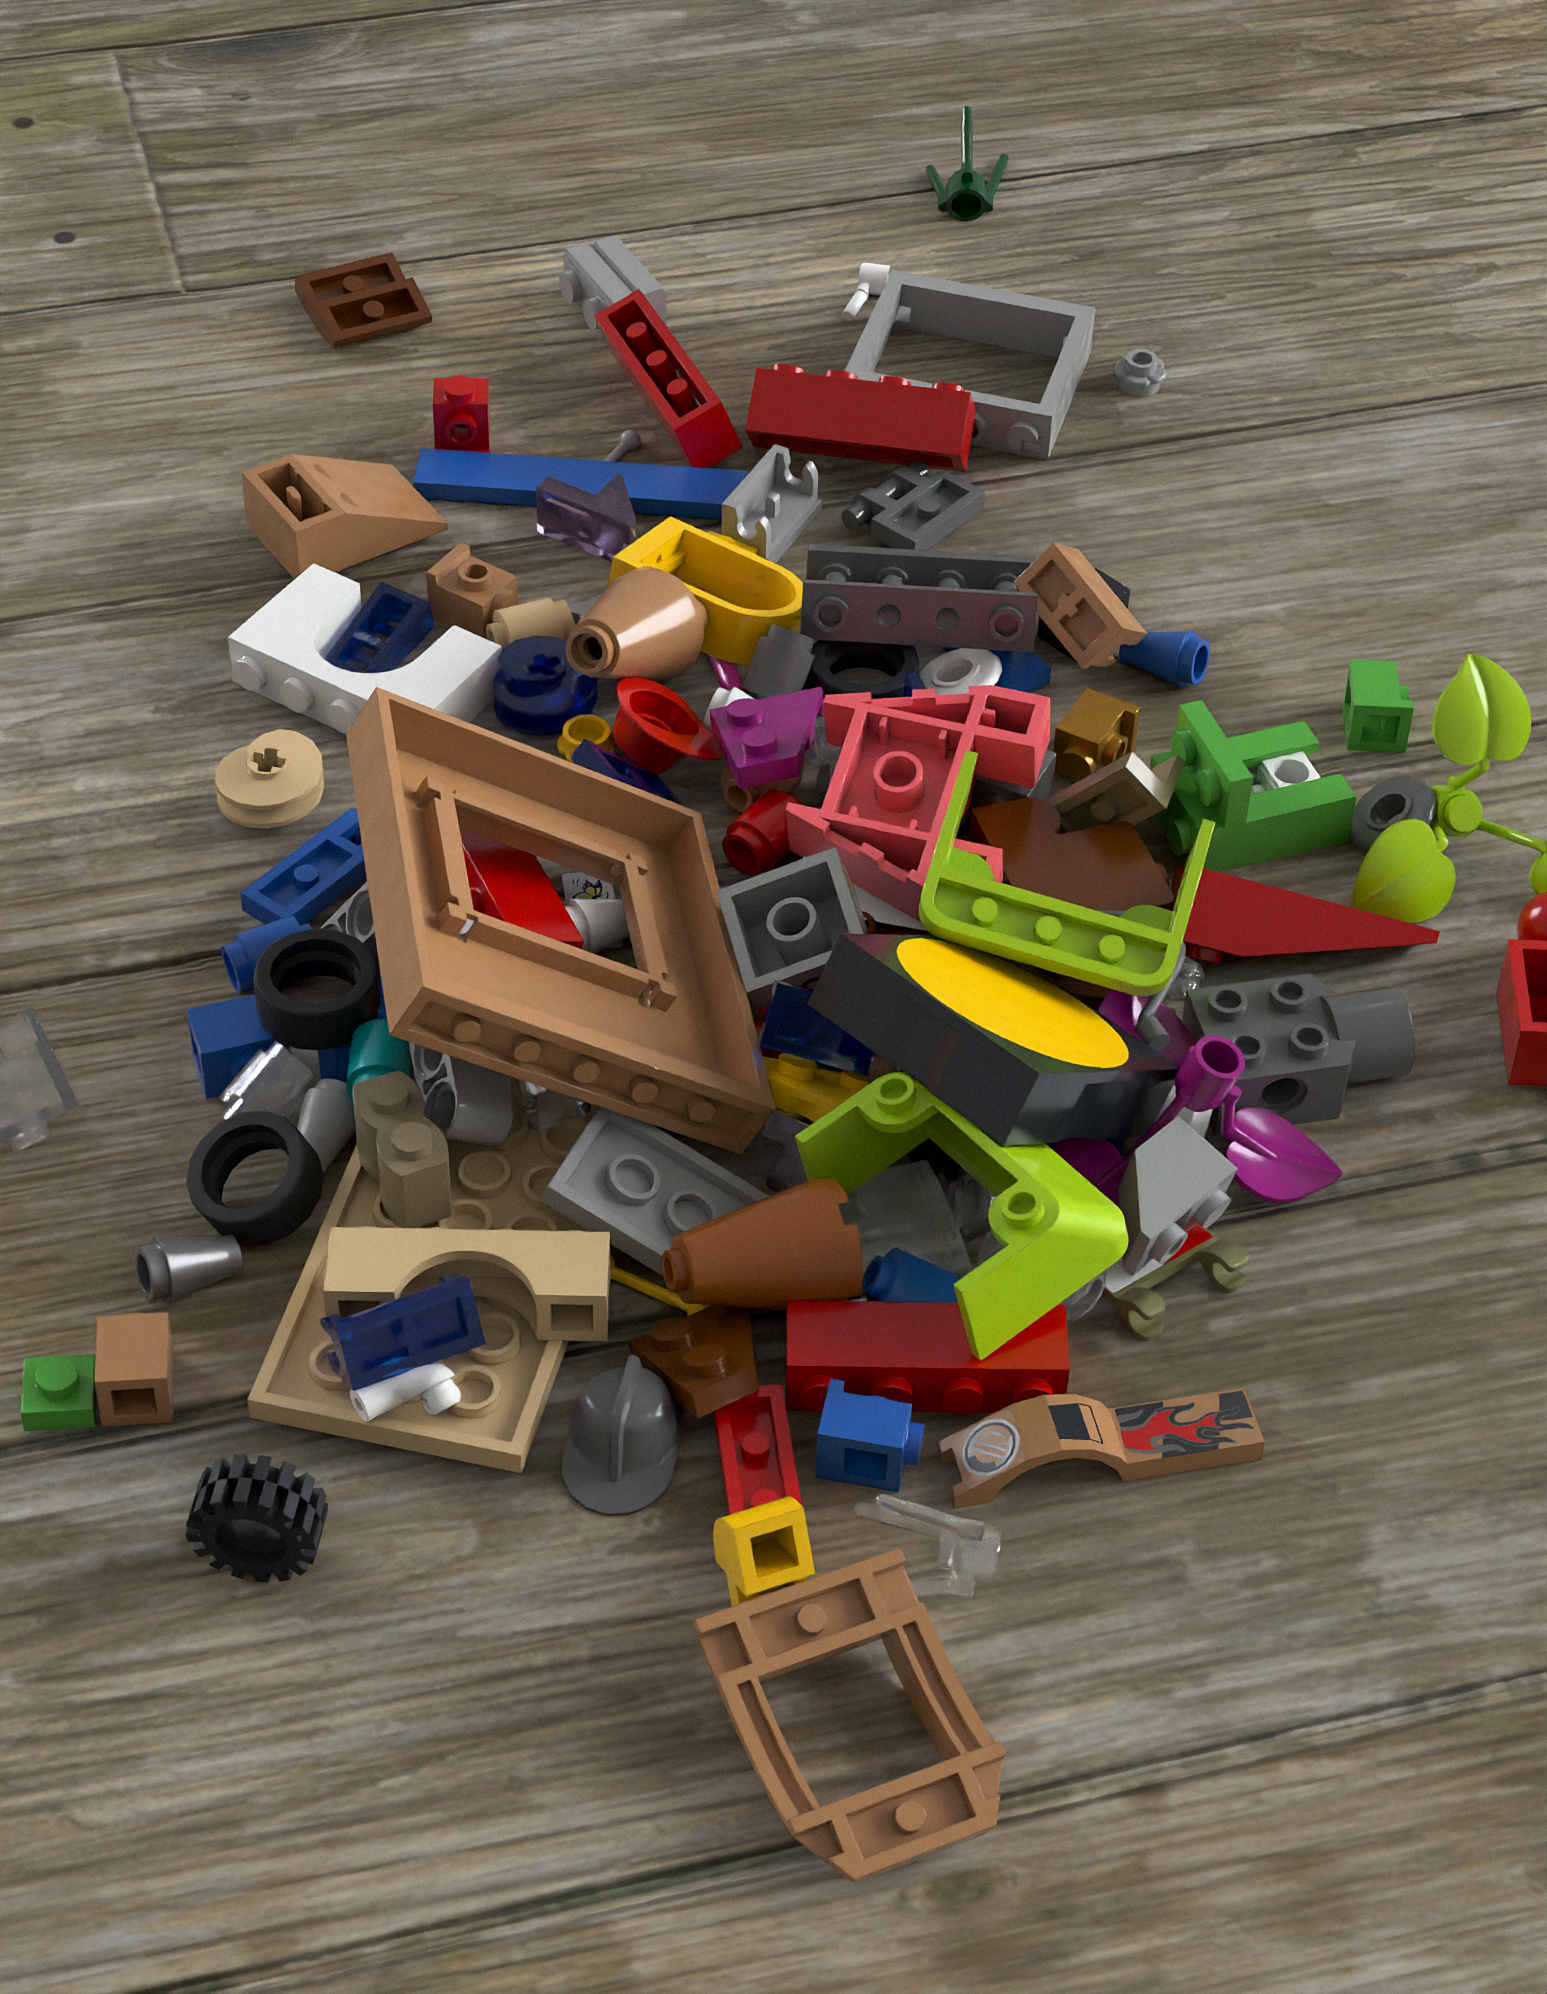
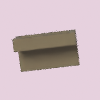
(1117, 793)

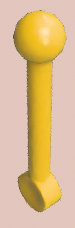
(651, 1289)

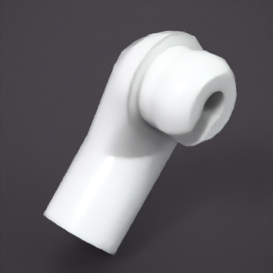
(430, 1381)

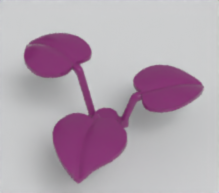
(1270, 1153)

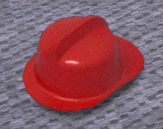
(659, 727)

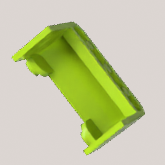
(1119, 953)
(1043, 1212)

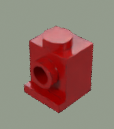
(461, 414)

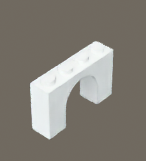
(286, 643)

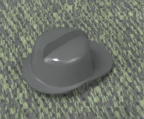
(622, 1441)

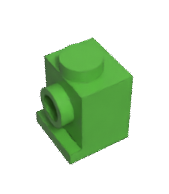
(1376, 707)

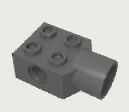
(1303, 1041)

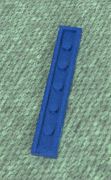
(514, 481)

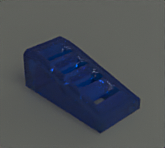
(384, 604)

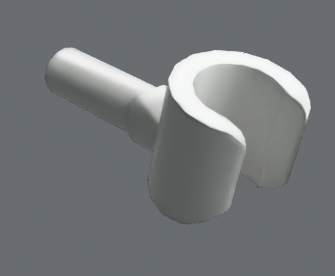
(870, 282)

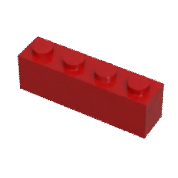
(668, 381)
(861, 417)
(515, 889)
(917, 1357)

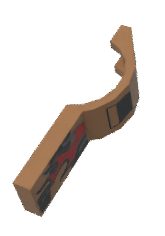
(1132, 1439)

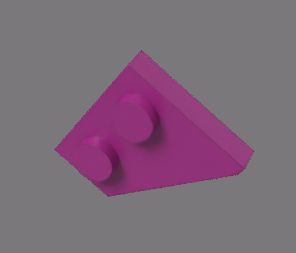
(768, 735)

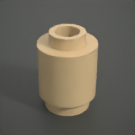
(531, 619)

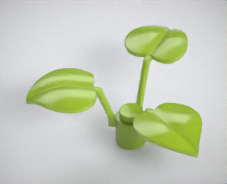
(1474, 721)

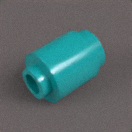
(376, 1054)

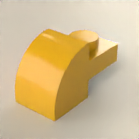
(763, 1549)

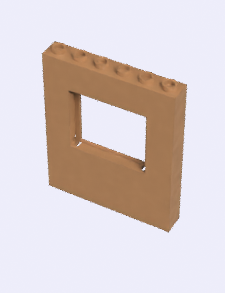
(524, 999)

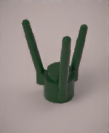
(966, 191)

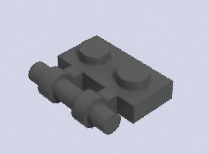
(914, 509)

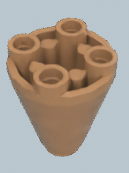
(639, 628)

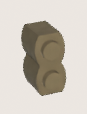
(402, 1150)

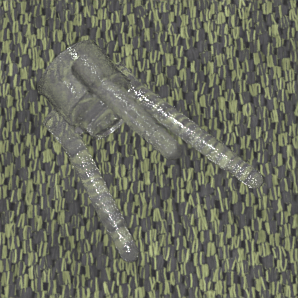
(964, 1546)

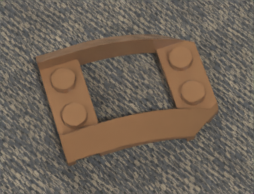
(826, 1618)

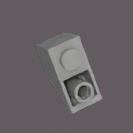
(1168, 1190)

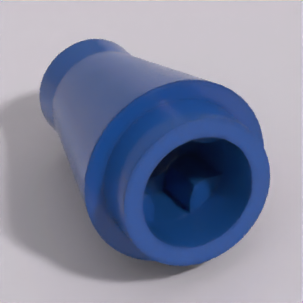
(1171, 656)

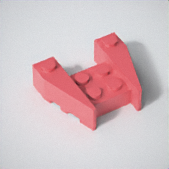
(901, 774)

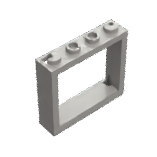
(991, 319)

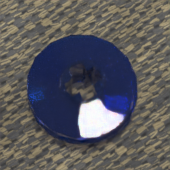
(539, 687)

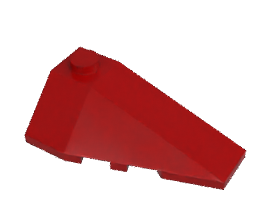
(1259, 919)

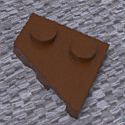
(703, 1357)

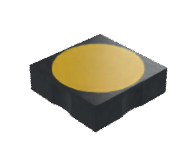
(993, 1039)

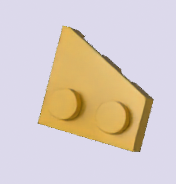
(808, 1090)

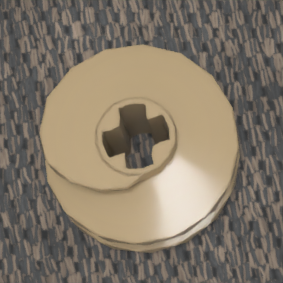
(270, 780)

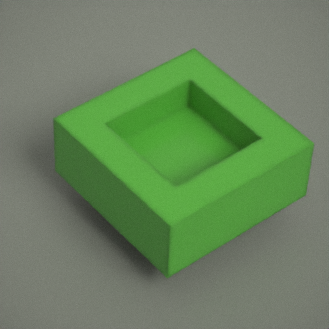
(58, 1392)

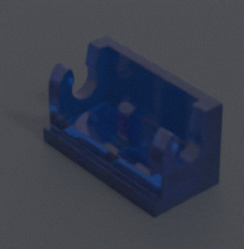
(405, 1333)

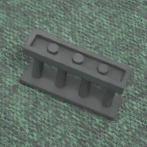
(917, 598)

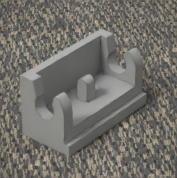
(772, 505)

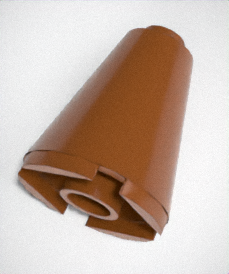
(770, 1252)

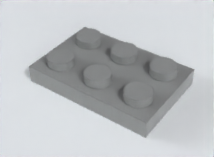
(641, 1186)

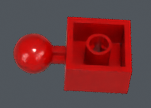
(1523, 997)

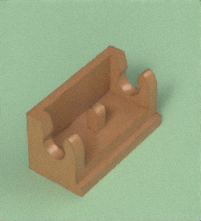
(1079, 606)

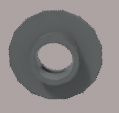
(1396, 796)

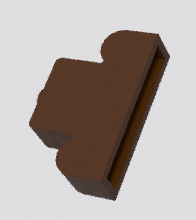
(1087, 867)

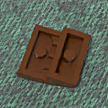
(361, 300)

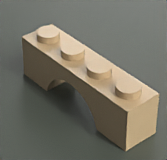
(546, 1276)

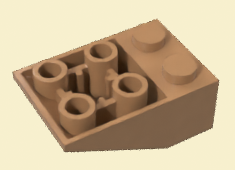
(333, 511)

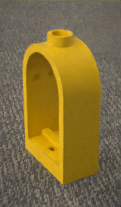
(753, 586)

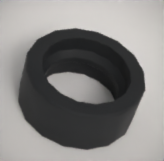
(842, 655)
(309, 955)
(227, 1147)

